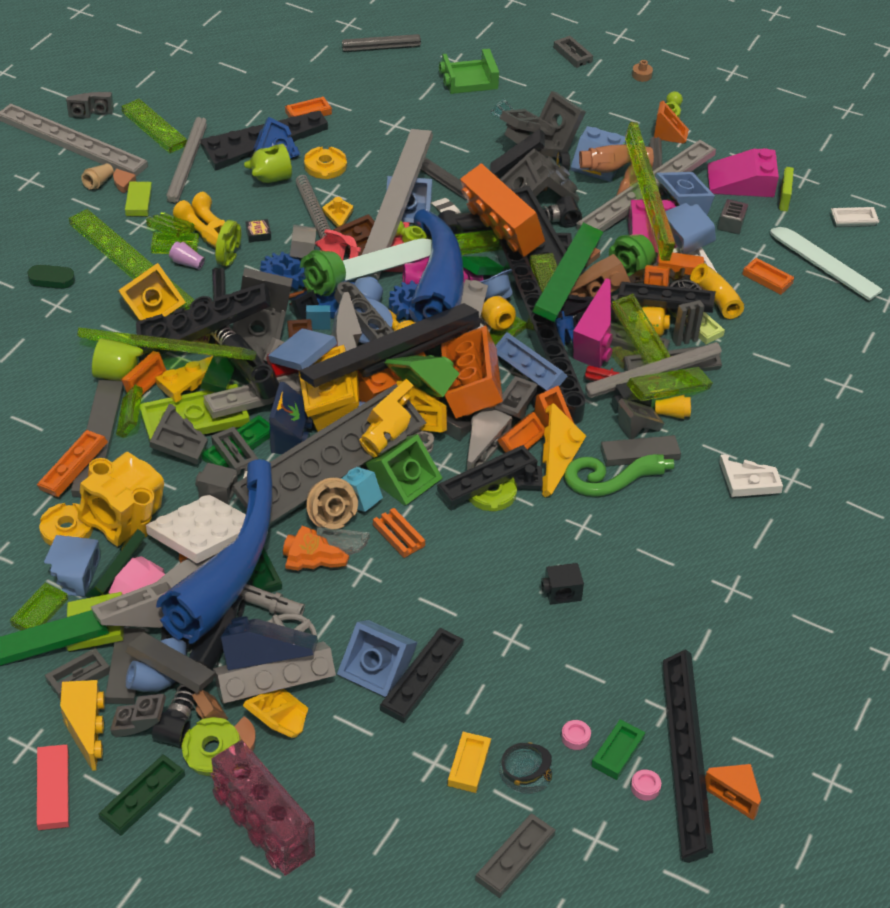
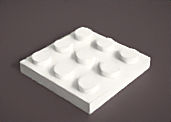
(198, 528)

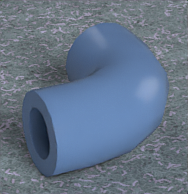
(147, 679)

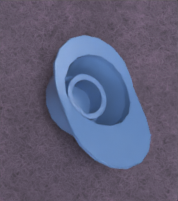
(498, 285)

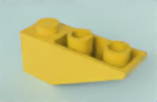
(80, 713)

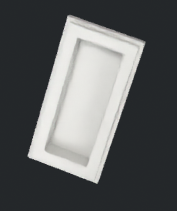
(855, 216)

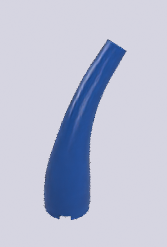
(443, 277)
(210, 591)

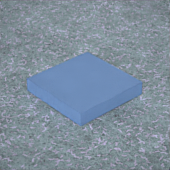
(302, 349)

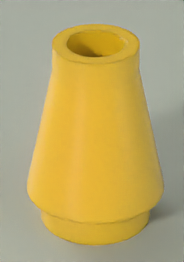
(674, 407)

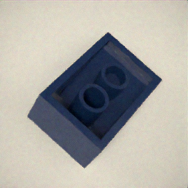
(262, 642)

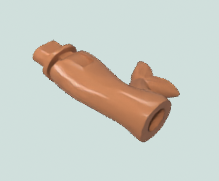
(610, 158)

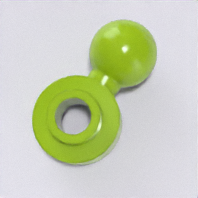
(674, 100)
(410, 233)

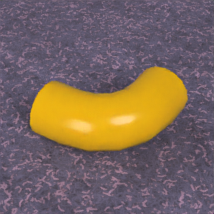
(725, 297)

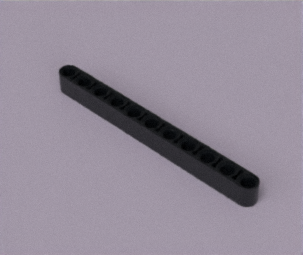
(541, 331)

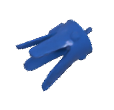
(565, 328)

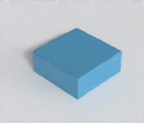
(319, 316)

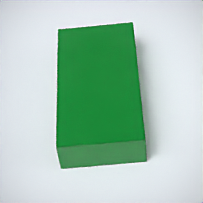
(481, 265)
(618, 749)

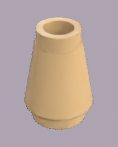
(96, 176)

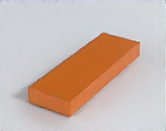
(72, 463)

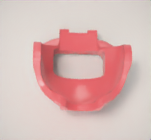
(337, 243)

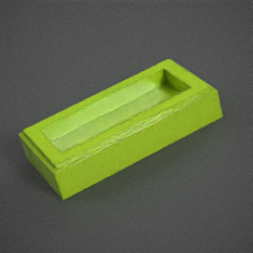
(786, 189)
(138, 198)

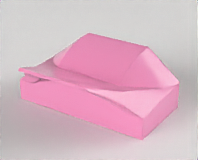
(135, 575)

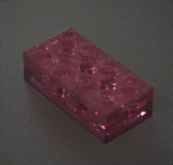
(263, 808)

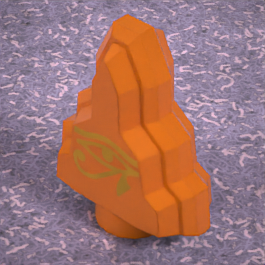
(311, 551)

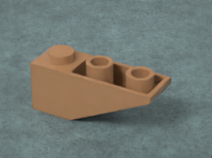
(593, 278)

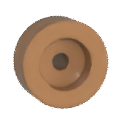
(642, 71)

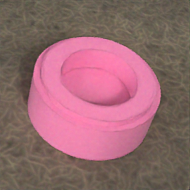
(576, 734)
(646, 785)

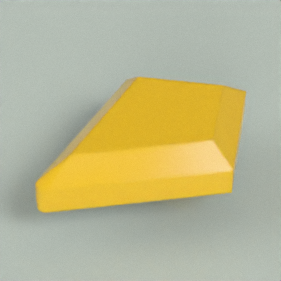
(338, 211)

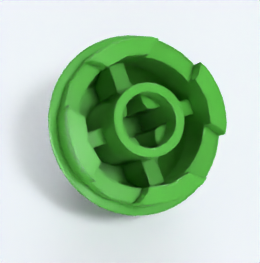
(633, 251)
(323, 271)

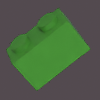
(427, 373)
(405, 470)

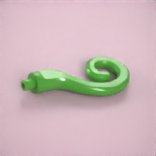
(644, 466)

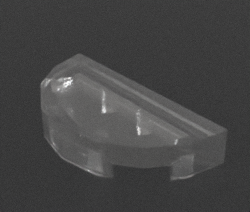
(347, 540)

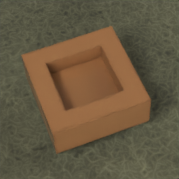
(208, 705)

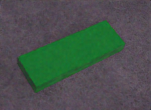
(254, 434)

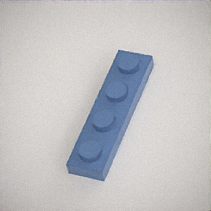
(529, 362)

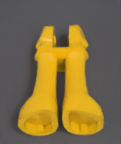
(200, 209)

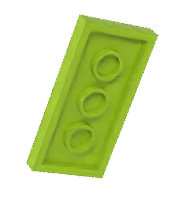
(194, 409)

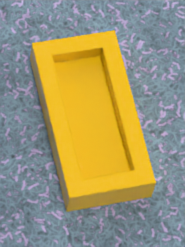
(469, 762)

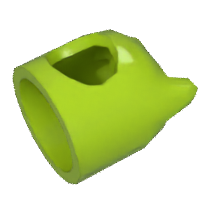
(270, 164)
(114, 359)

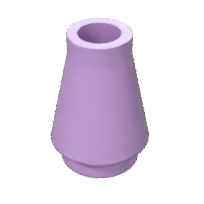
(185, 255)

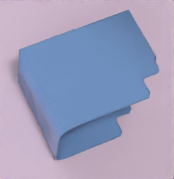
(690, 227)
(73, 563)

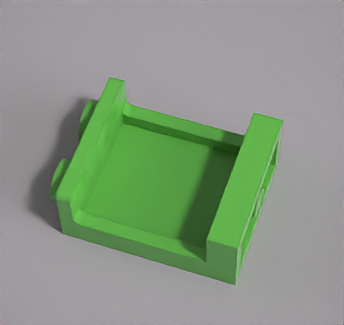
(470, 75)

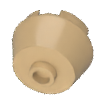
(331, 503)

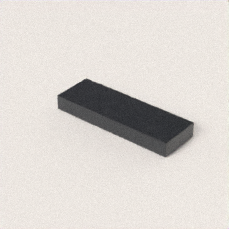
(509, 159)

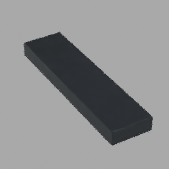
(666, 296)
(486, 475)
(421, 675)

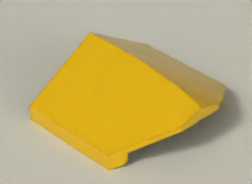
(279, 711)

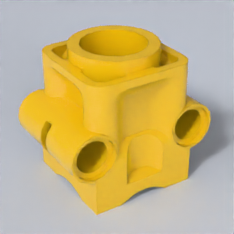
(120, 496)

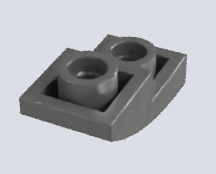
(84, 104)
(138, 717)

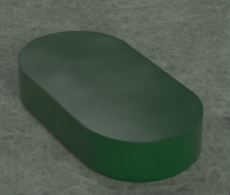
(51, 276)

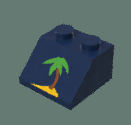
(288, 420)

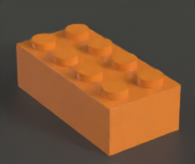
(502, 210)
(479, 377)

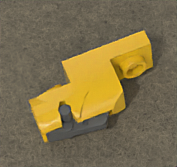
(388, 422)

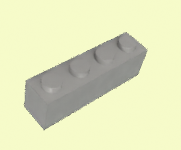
(273, 676)

